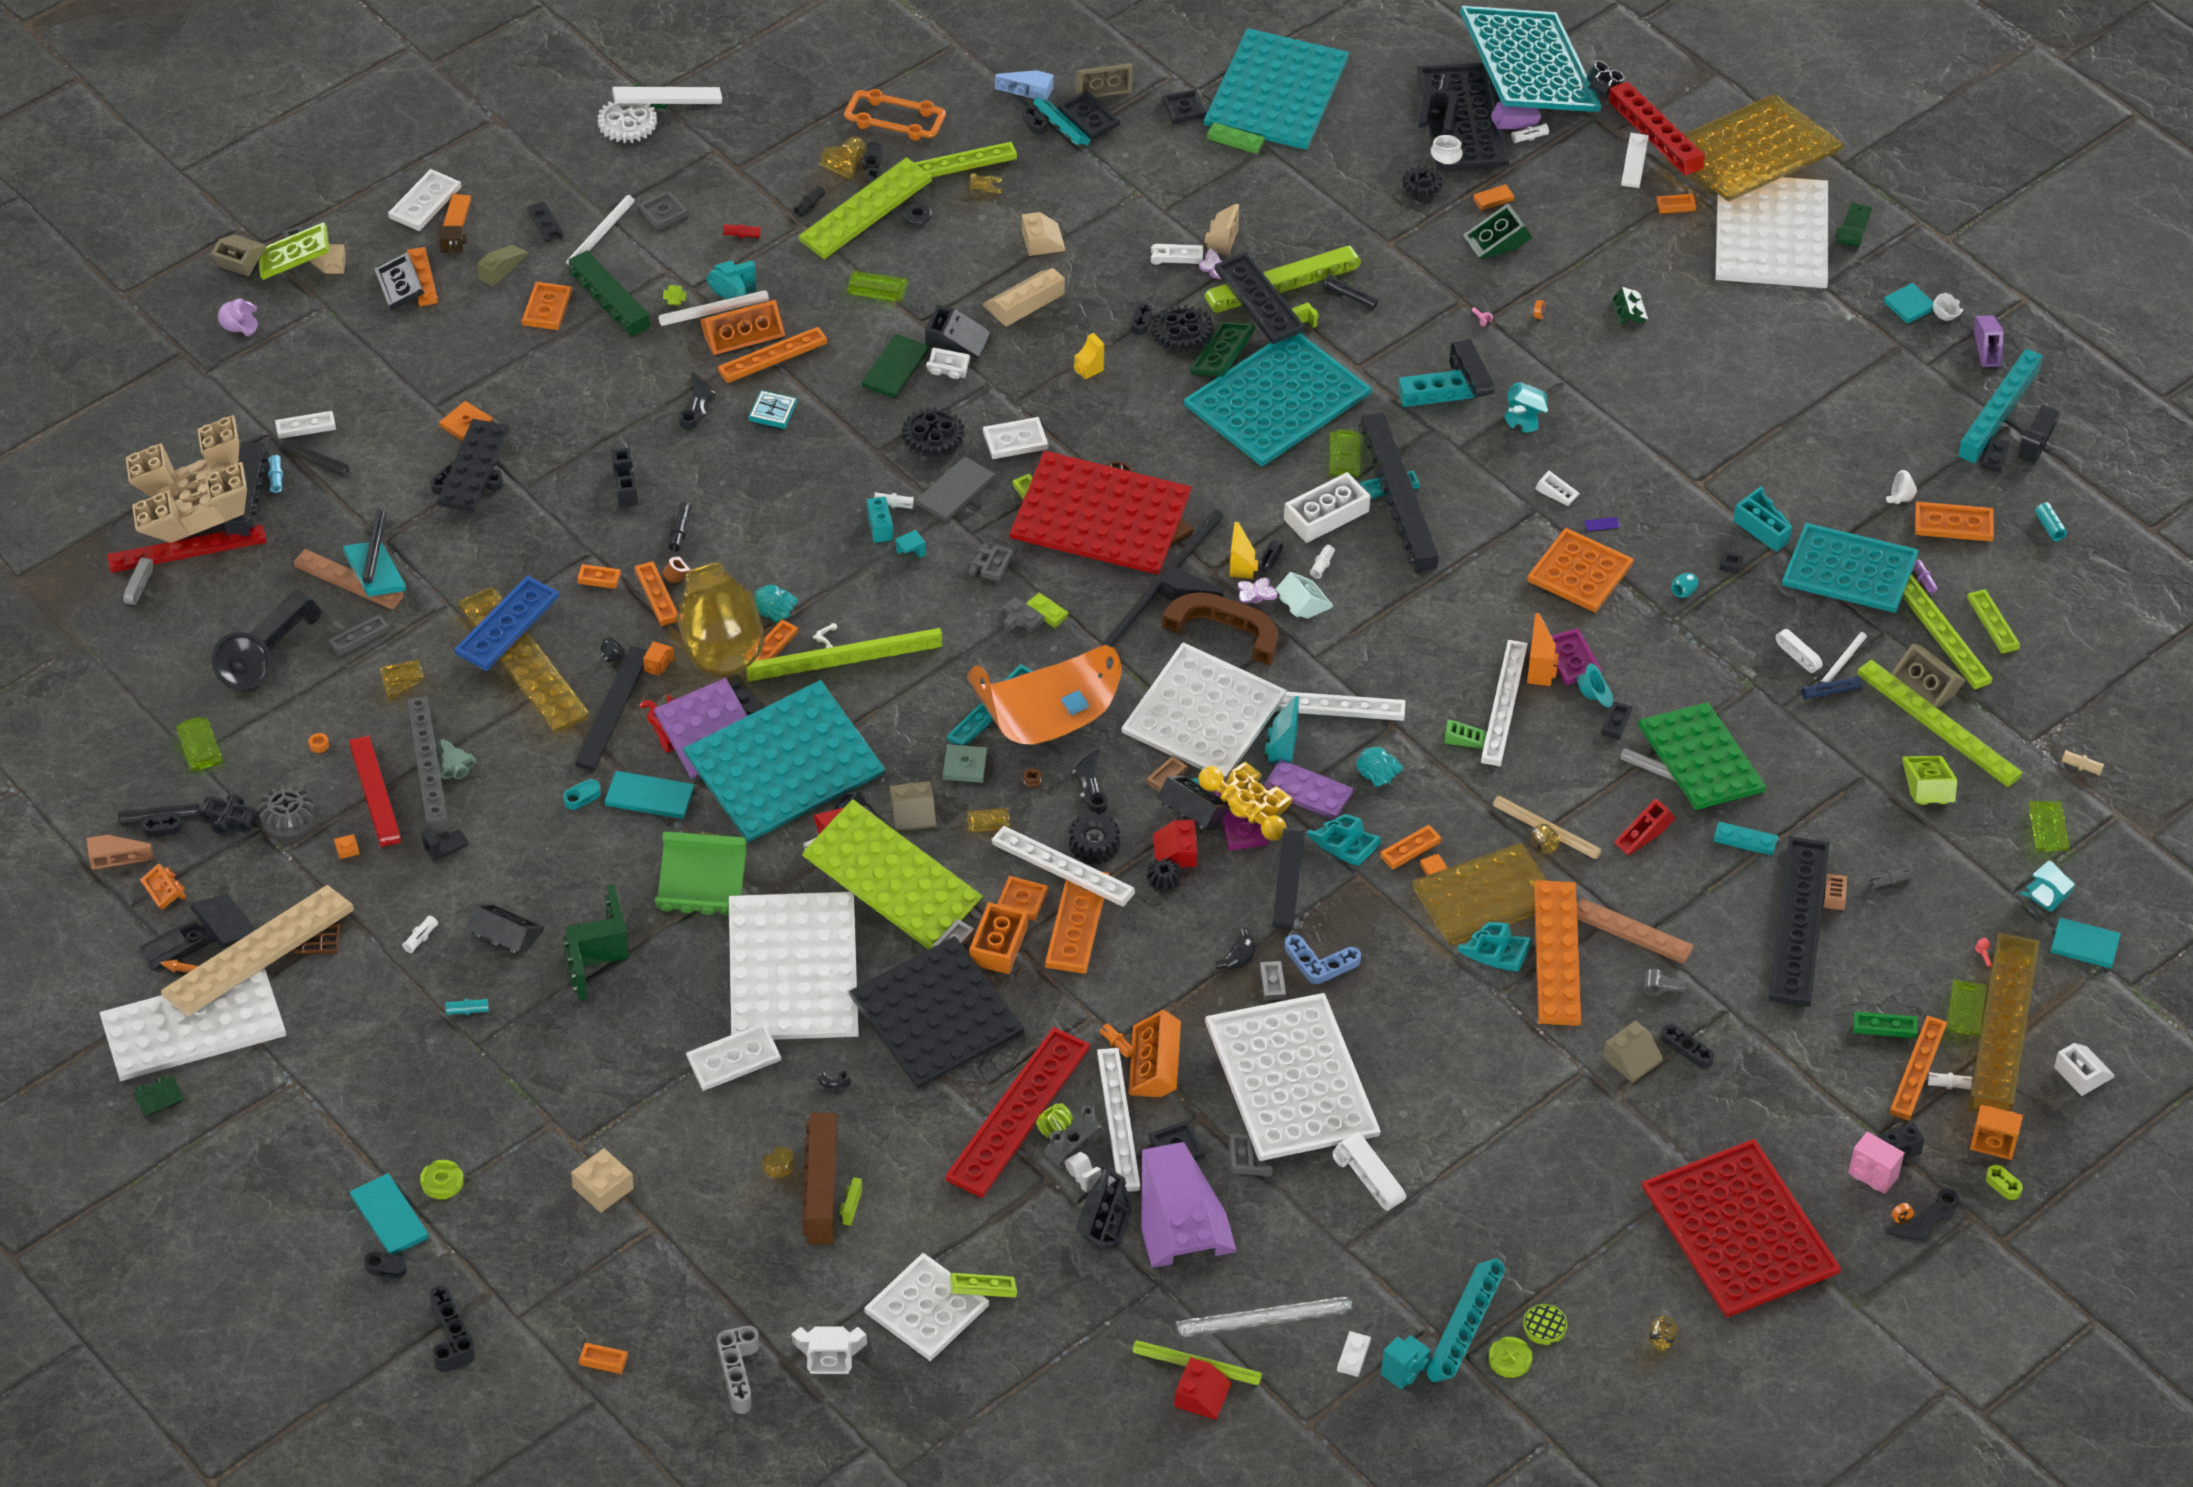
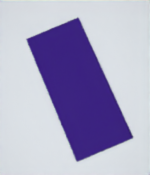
(1600, 524)

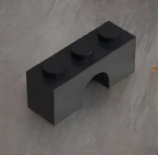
(624, 477)

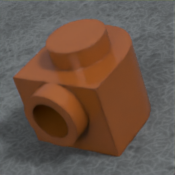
(675, 570)

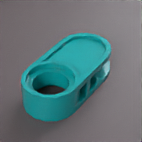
(585, 791)

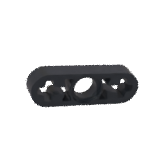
(1690, 1054)

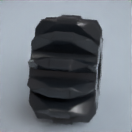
(1164, 875)

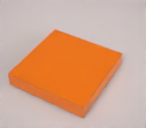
(1023, 896)

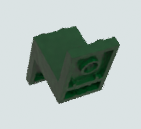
(595, 942)

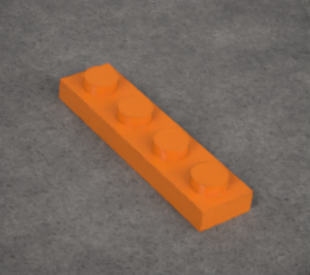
(423, 270)
(656, 593)

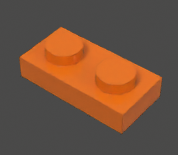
(599, 576)

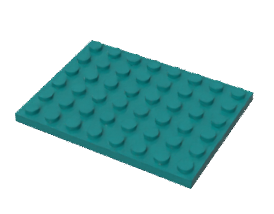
(1530, 59)
(1277, 88)
(1277, 397)
(784, 761)

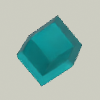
(911, 542)

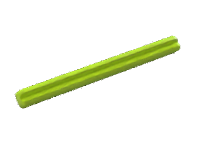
(1182, 1358)

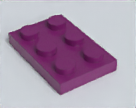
(1573, 655)

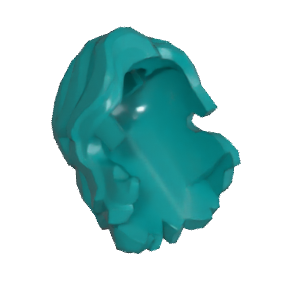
(774, 602)
(1378, 765)

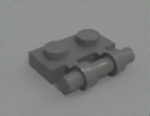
(996, 563)

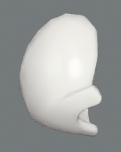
(1946, 307)

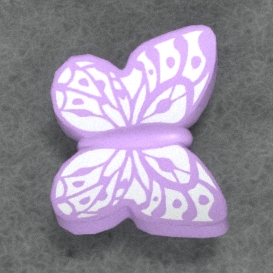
(1208, 264)
(1256, 592)

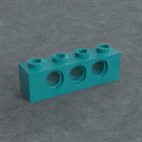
(1433, 388)

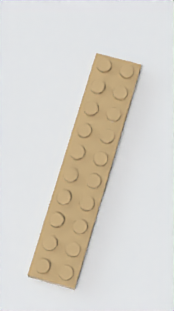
(257, 950)

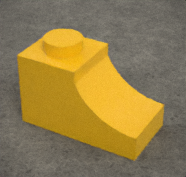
(1091, 357)

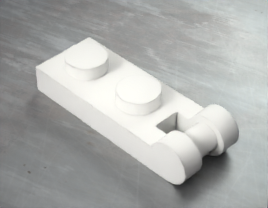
(1176, 253)

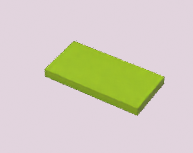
(294, 251)

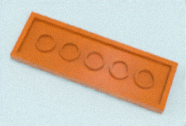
(1074, 929)

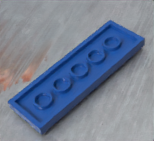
(506, 623)

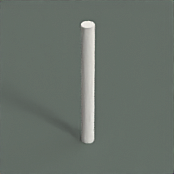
(1844, 658)

